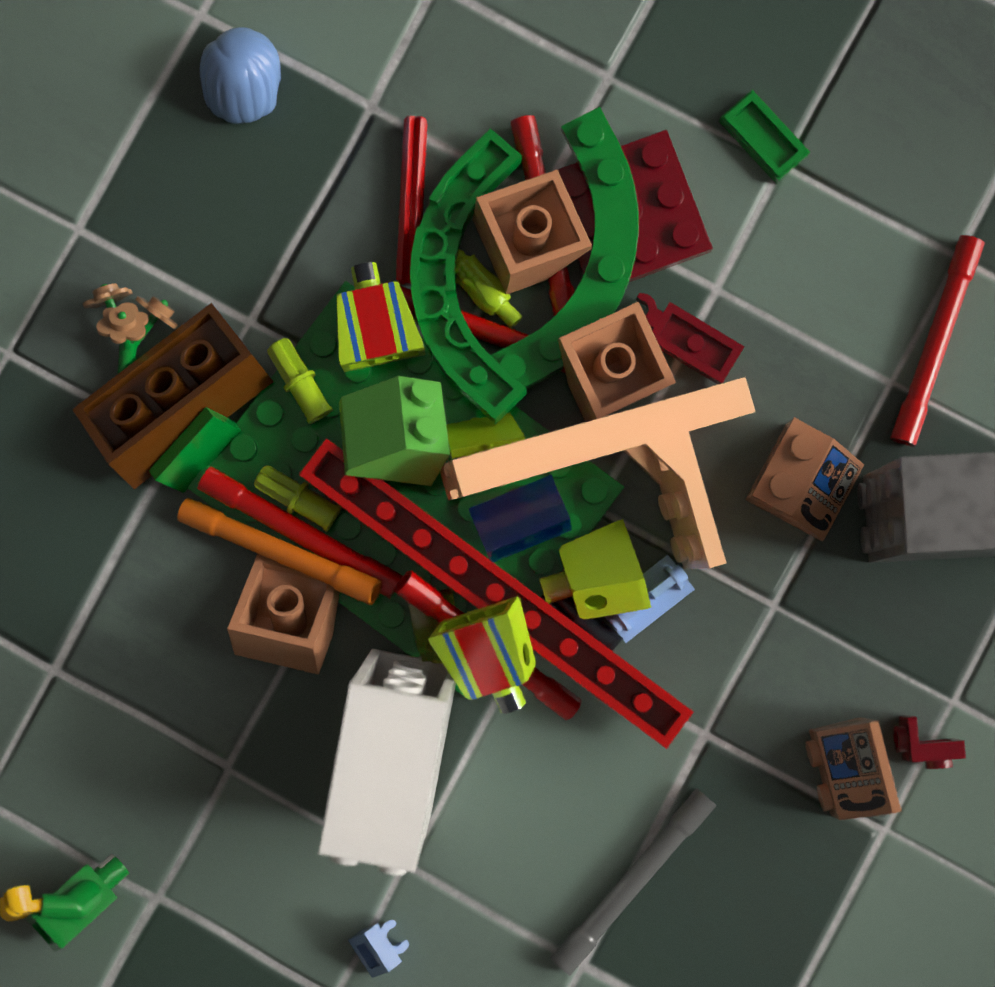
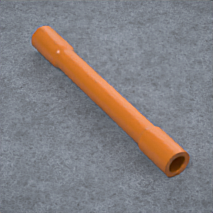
(341, 578)

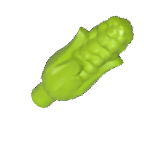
(485, 289)

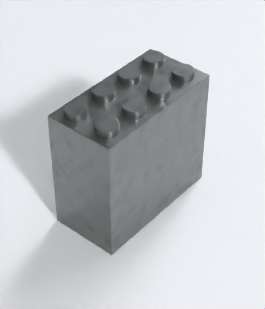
(929, 508)

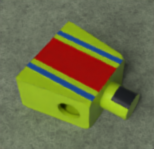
(375, 322)
(488, 652)

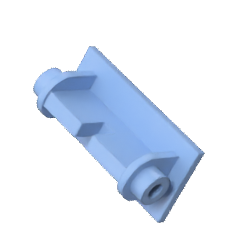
(665, 586)

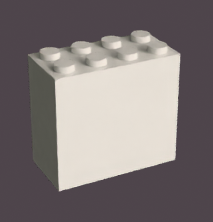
(388, 762)

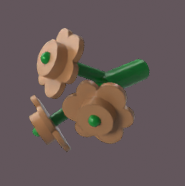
(124, 322)

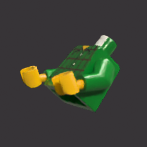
(71, 907)

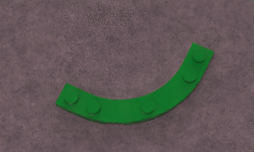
(610, 259)
(434, 272)

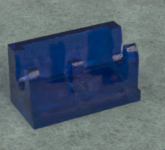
(521, 518)

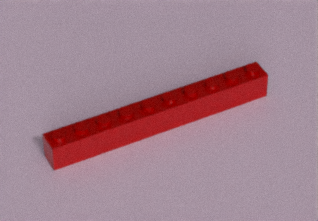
(485, 584)

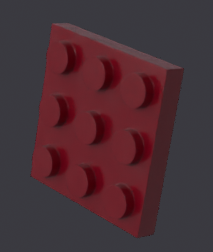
(668, 215)

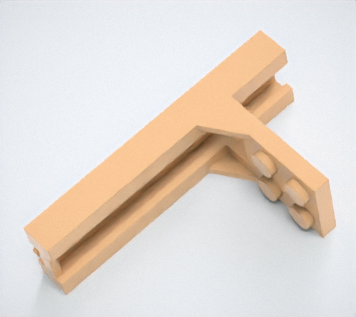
(651, 435)

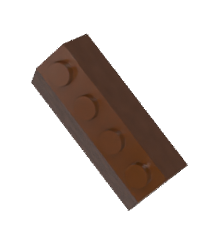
(165, 390)

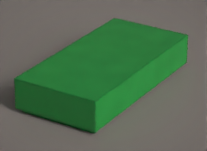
(764, 136)
(194, 449)

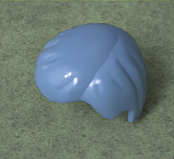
(240, 75)

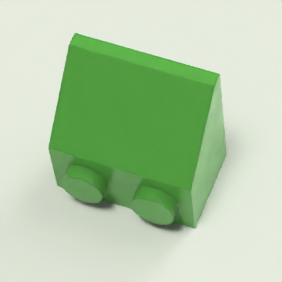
(395, 431)

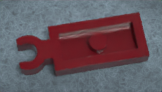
(691, 340)

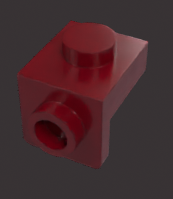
(935, 753)

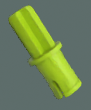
(299, 380)
(297, 497)

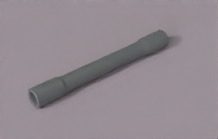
(585, 937)

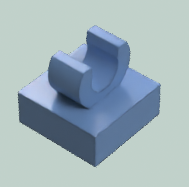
(376, 950)

